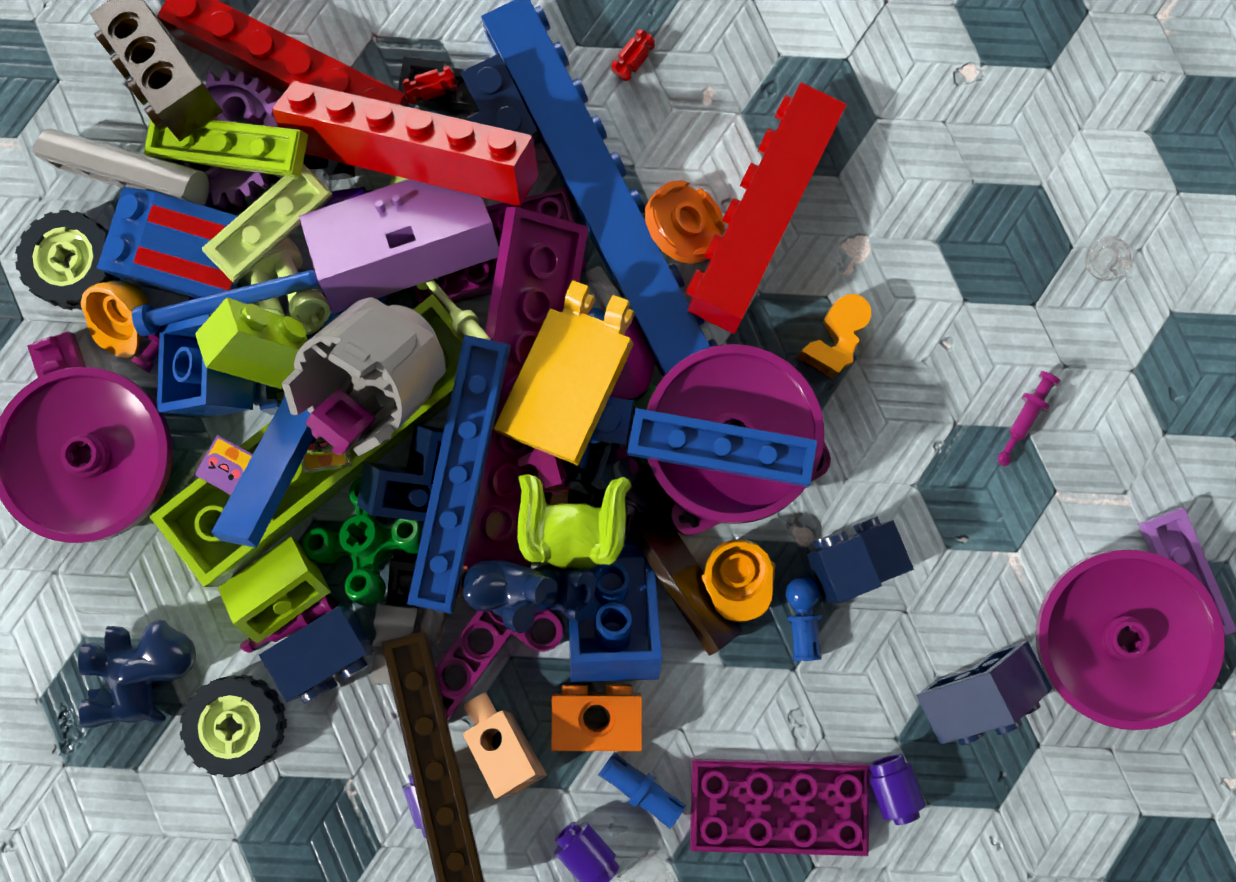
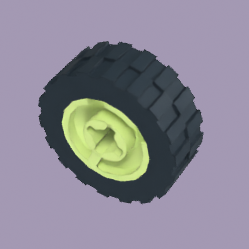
(43, 255)
(207, 732)

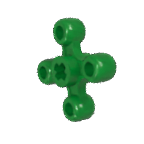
(368, 545)

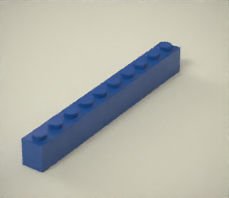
(595, 182)

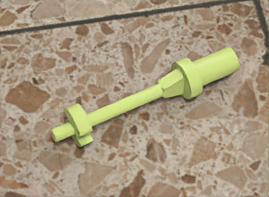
(464, 321)

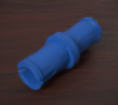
(642, 790)

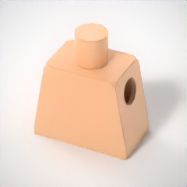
(512, 764)

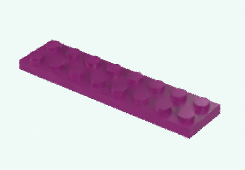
(532, 275)

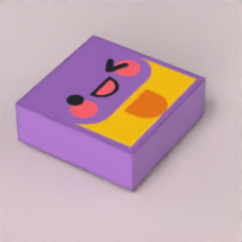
(224, 464)

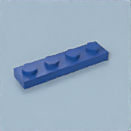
(722, 447)

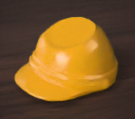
(109, 316)
(740, 580)

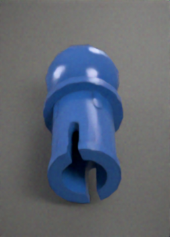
(803, 596)

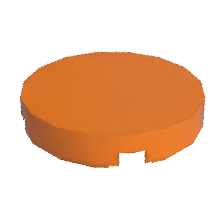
(683, 221)

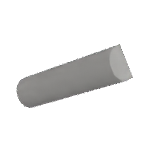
(120, 166)

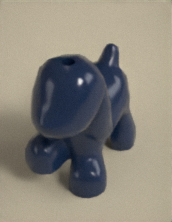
(523, 592)
(129, 672)

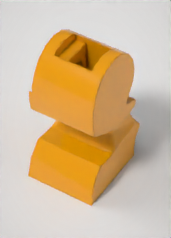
(842, 323)

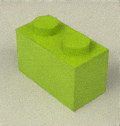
(250, 342)
(273, 590)

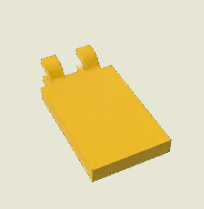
(568, 376)

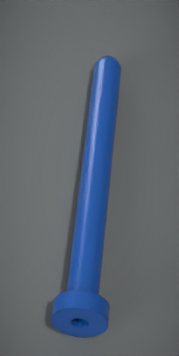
(147, 319)

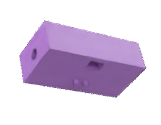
(395, 240)

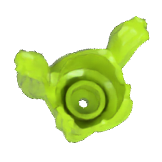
(571, 533)

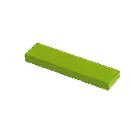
(233, 147)

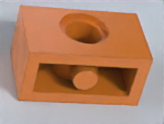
(573, 733)

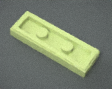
(265, 223)

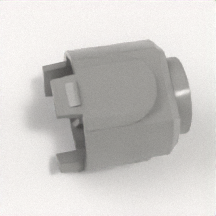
(376, 359)

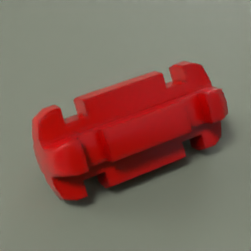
(633, 55)
(430, 84)

